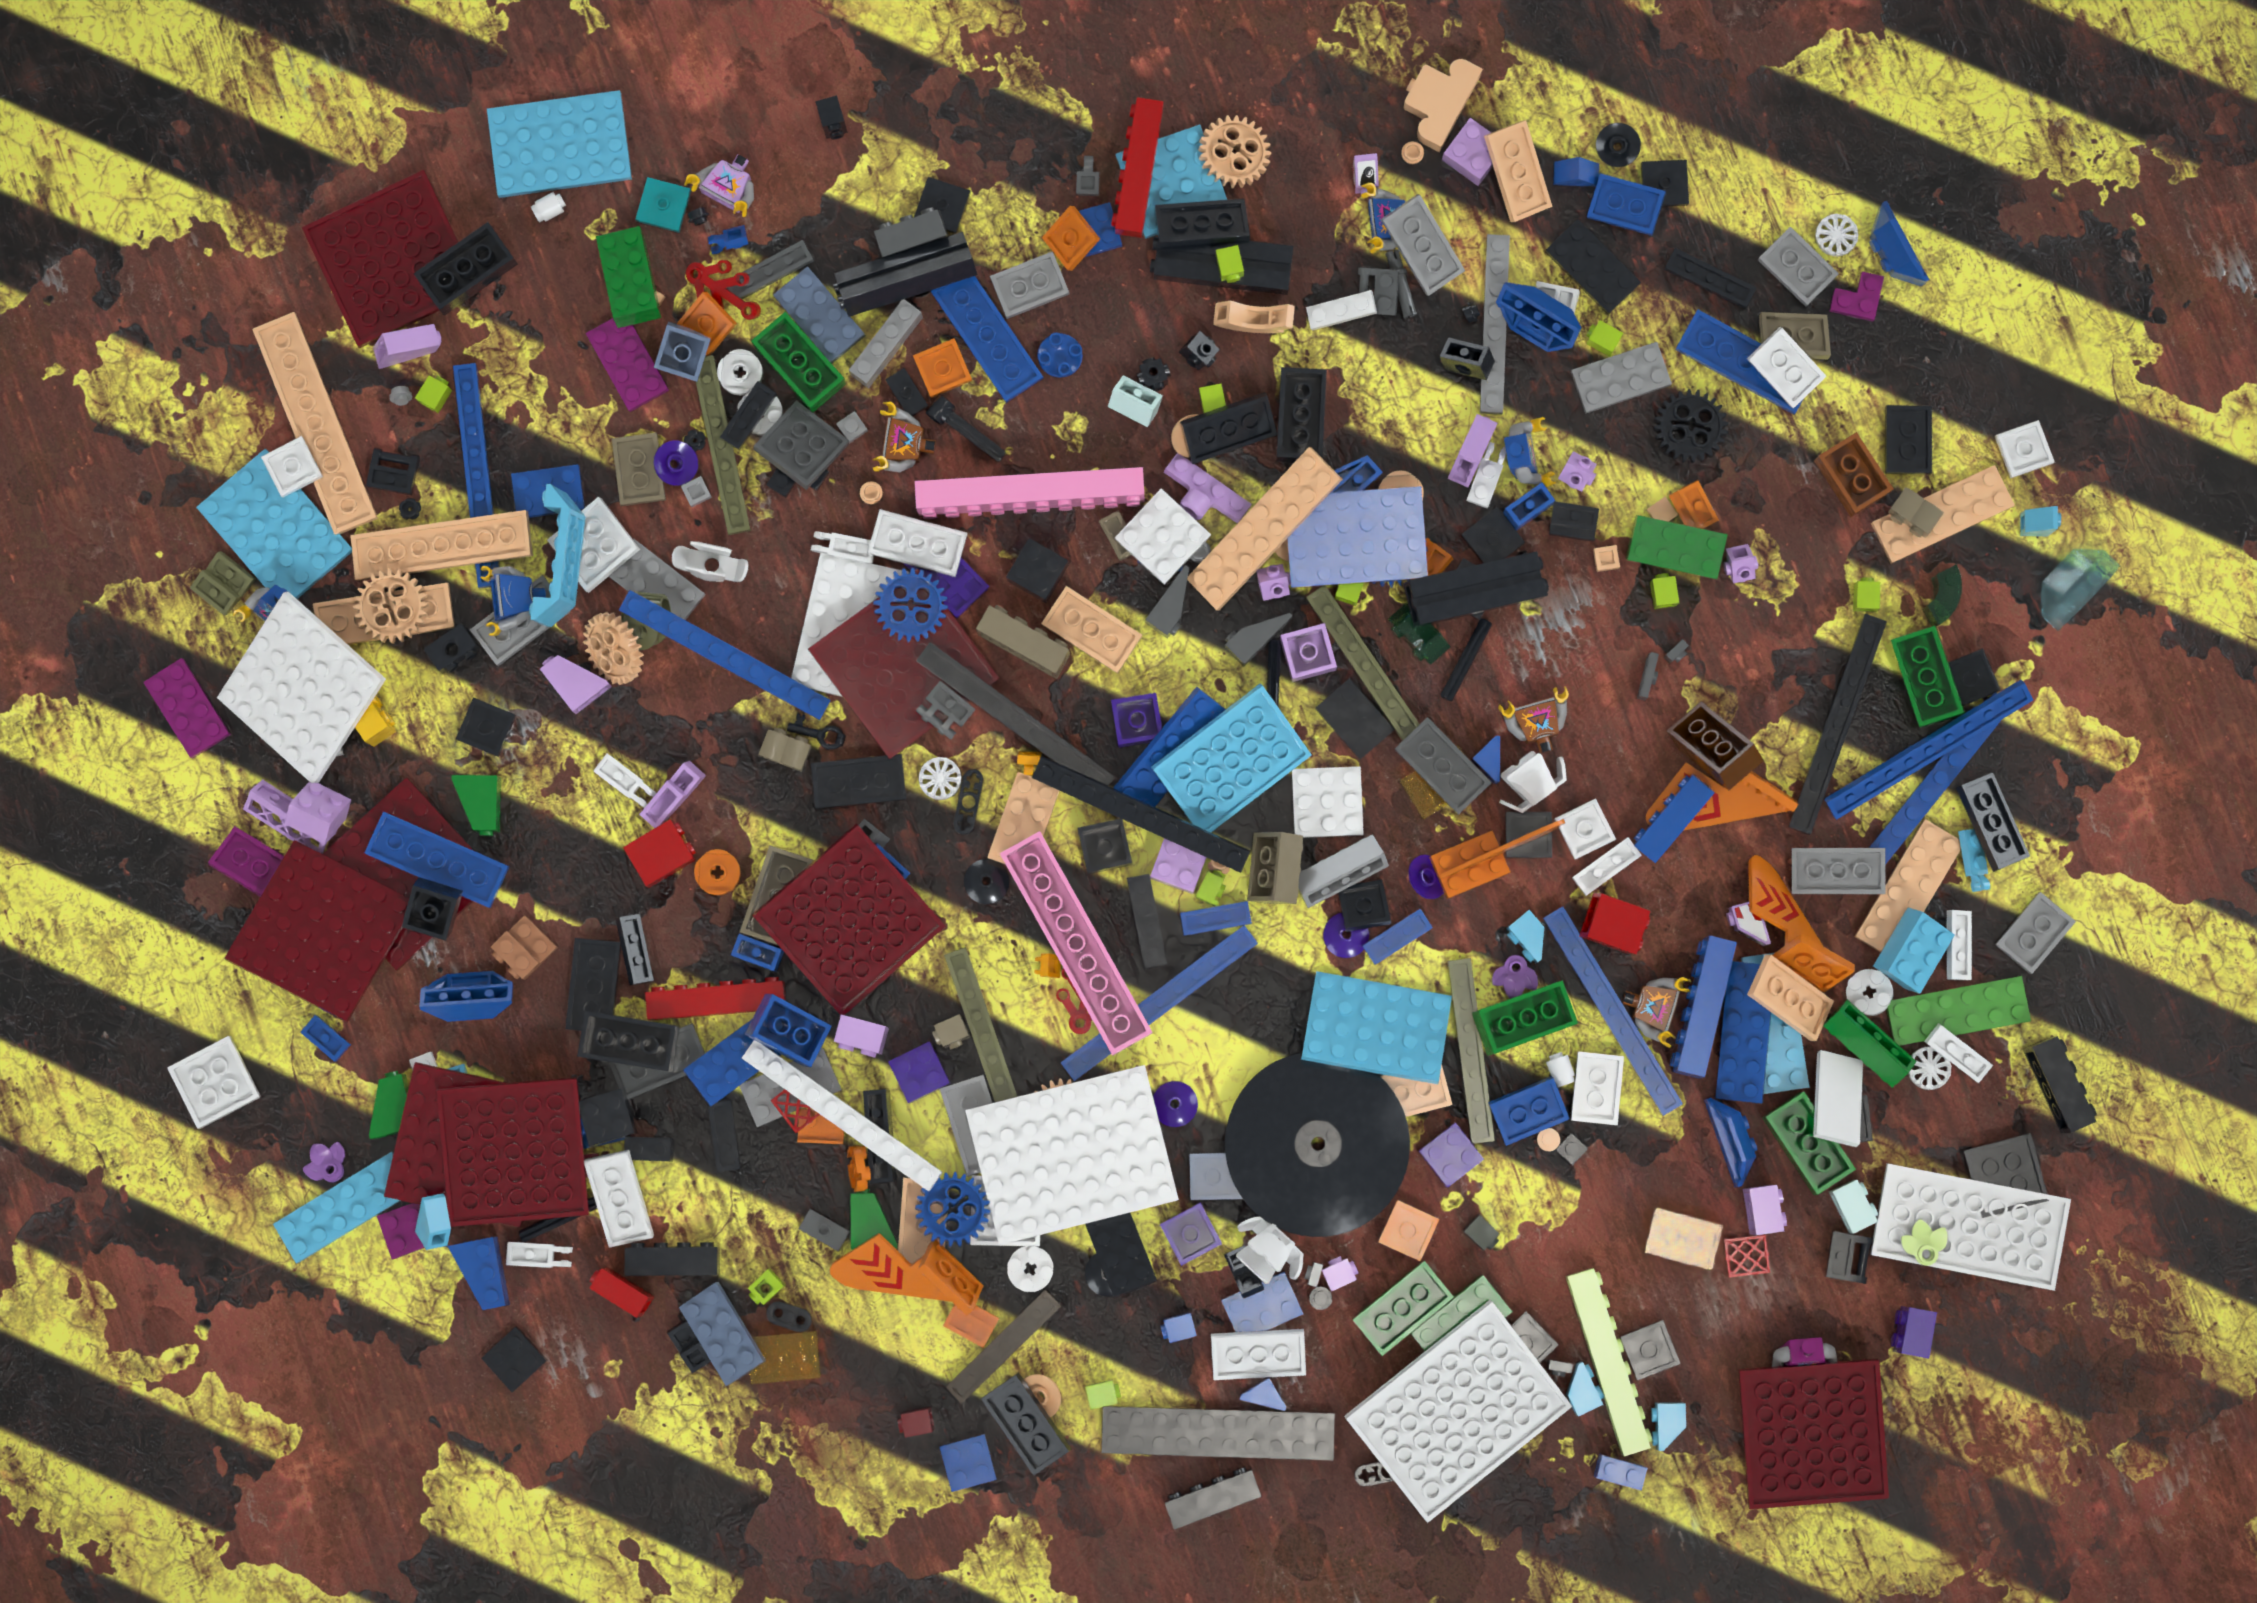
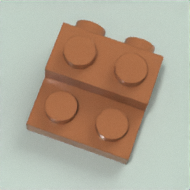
(523, 948)

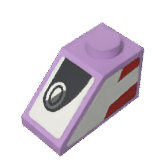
(1365, 171)
(1748, 923)

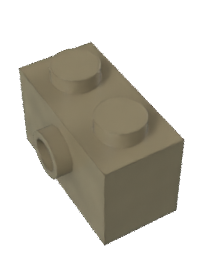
(951, 1032)

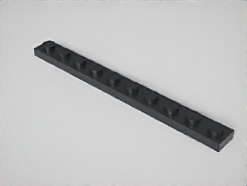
(1009, 714)
(1837, 724)
(1141, 814)

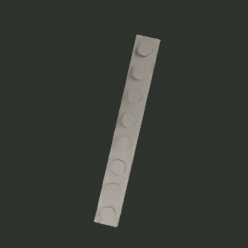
(1494, 323)

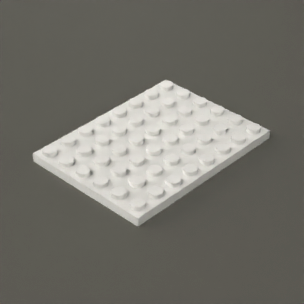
(1072, 1155)
(1458, 1411)

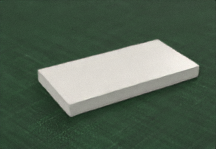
(917, 543)
(1838, 1098)
(618, 1198)
(1258, 1354)

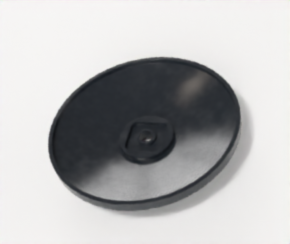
(1309, 1188)

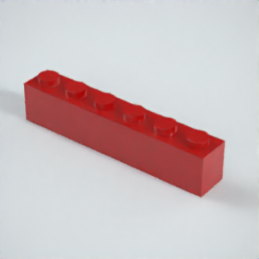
(1139, 167)
(710, 1000)

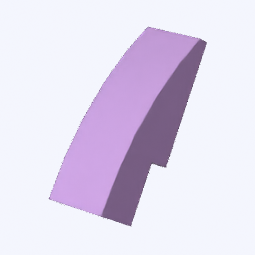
(672, 794)

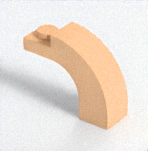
(1253, 318)

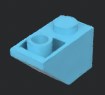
(2039, 521)
(1529, 934)
(433, 1222)
(1582, 1392)
(1669, 1423)

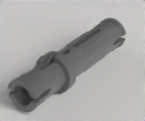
(1404, 293)

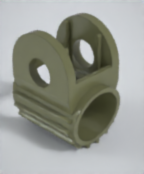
(647, 637)

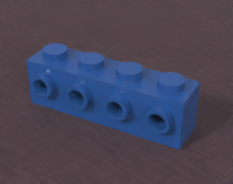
(1673, 818)

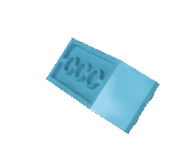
(566, 562)

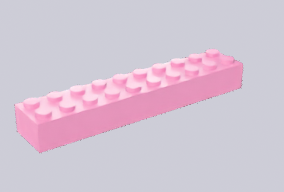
(1029, 491)
(1076, 943)

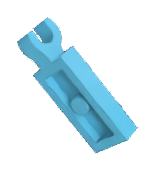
(1974, 860)

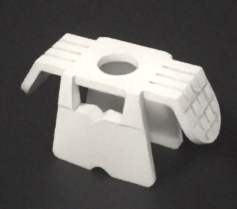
(694, 562)
(1532, 780)
(1268, 1253)

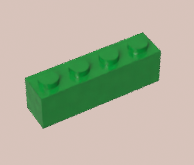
(1869, 1043)

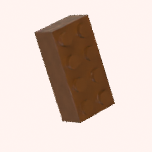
(1715, 745)

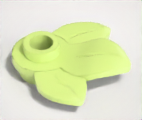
(1923, 1239)

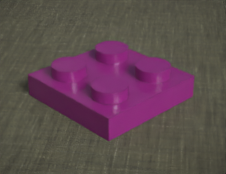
(399, 1230)

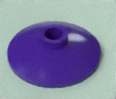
(686, 463)
(1424, 879)
(1340, 946)
(1187, 1103)

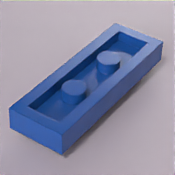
(1215, 918)
(1397, 937)

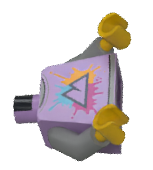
(726, 184)

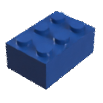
(788, 1030)

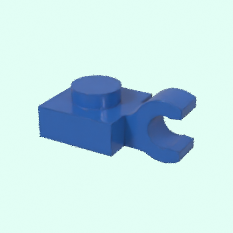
(731, 238)

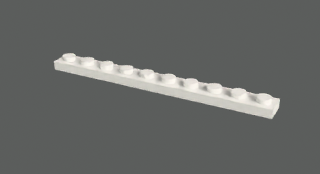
(842, 1115)

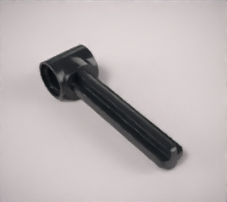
(944, 412)

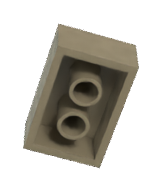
(1275, 868)

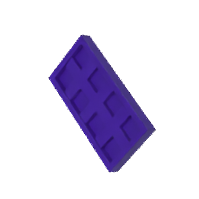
(959, 590)

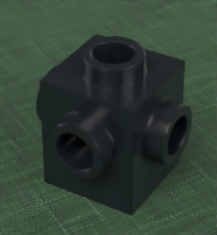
(1199, 351)
(1155, 382)

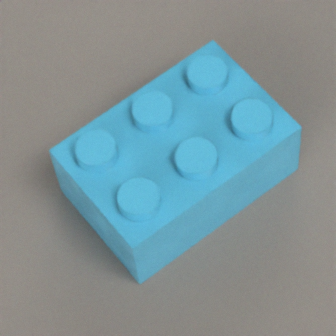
(1914, 950)

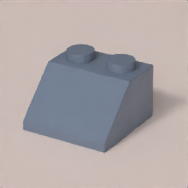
(682, 351)

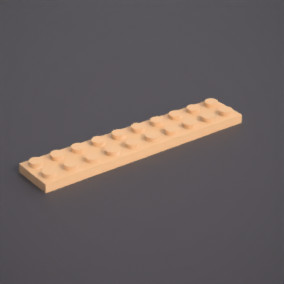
(315, 420)

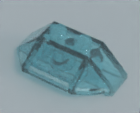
(2074, 584)

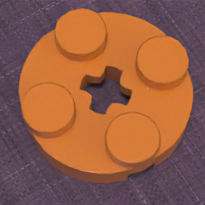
(727, 881)
(856, 1169)

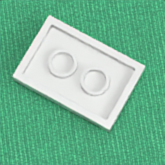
(1786, 367)
(1597, 1088)

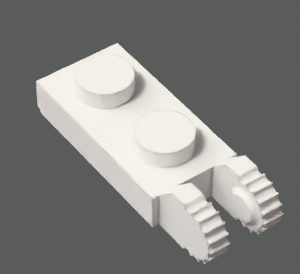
(1486, 478)
(844, 547)
(622, 779)
(535, 1255)

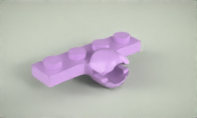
(1205, 491)

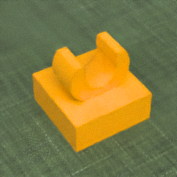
(1029, 759)
(1049, 967)

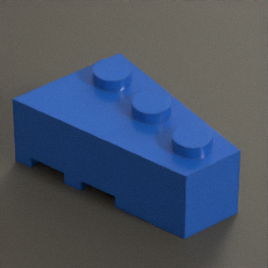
(1357, 475)
(483, 1270)

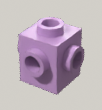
(1578, 472)
(1740, 563)
(1273, 582)

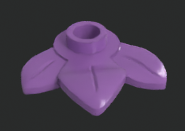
(1515, 980)
(323, 1160)

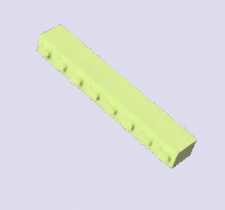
(1608, 1361)

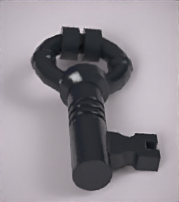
(820, 734)

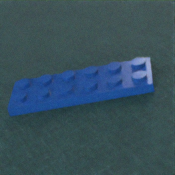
(988, 337)
(1726, 353)
(1191, 716)
(436, 859)
(1743, 1039)

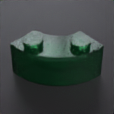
(1945, 596)
(1424, 640)

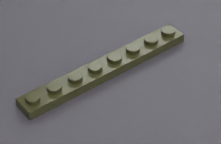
(721, 452)
(1363, 662)
(980, 1025)
(1470, 1051)

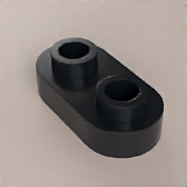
(789, 1317)

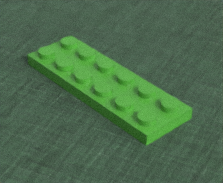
(1959, 1010)

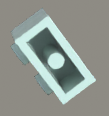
(1135, 401)
(1853, 1206)

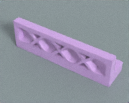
(276, 802)

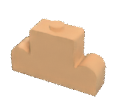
(1440, 99)

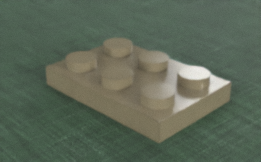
(1807, 330)
(636, 471)

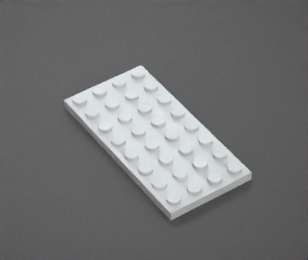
(2009, 1246)

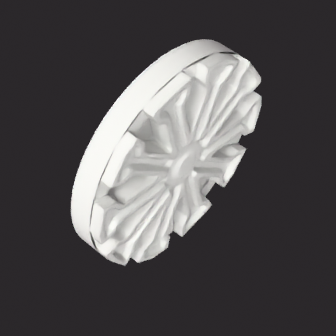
(1836, 235)
(940, 778)
(1929, 1069)

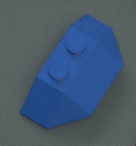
(1894, 248)
(1538, 317)
(467, 996)
(1733, 1139)

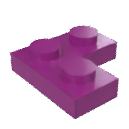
(1862, 303)

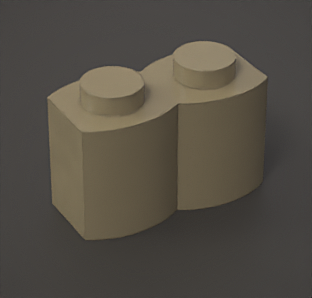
(1915, 513)
(785, 750)

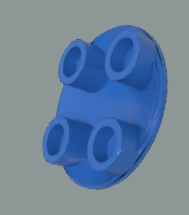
(1060, 355)

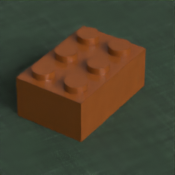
(1853, 474)

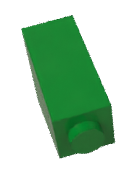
(480, 800)
(389, 1105)
(868, 1219)

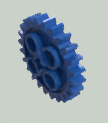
(911, 584)
(966, 1224)

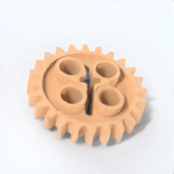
(1245, 136)
(372, 612)
(613, 648)

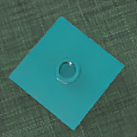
(663, 204)

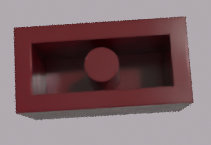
(916, 1422)

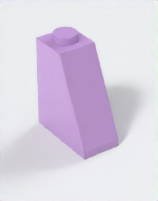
(406, 345)
(1472, 450)
(573, 683)

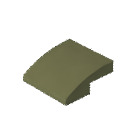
(222, 583)

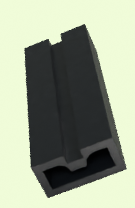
(1264, 265)
(904, 274)
(1475, 589)

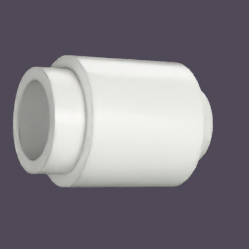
(548, 207)
(1560, 1069)

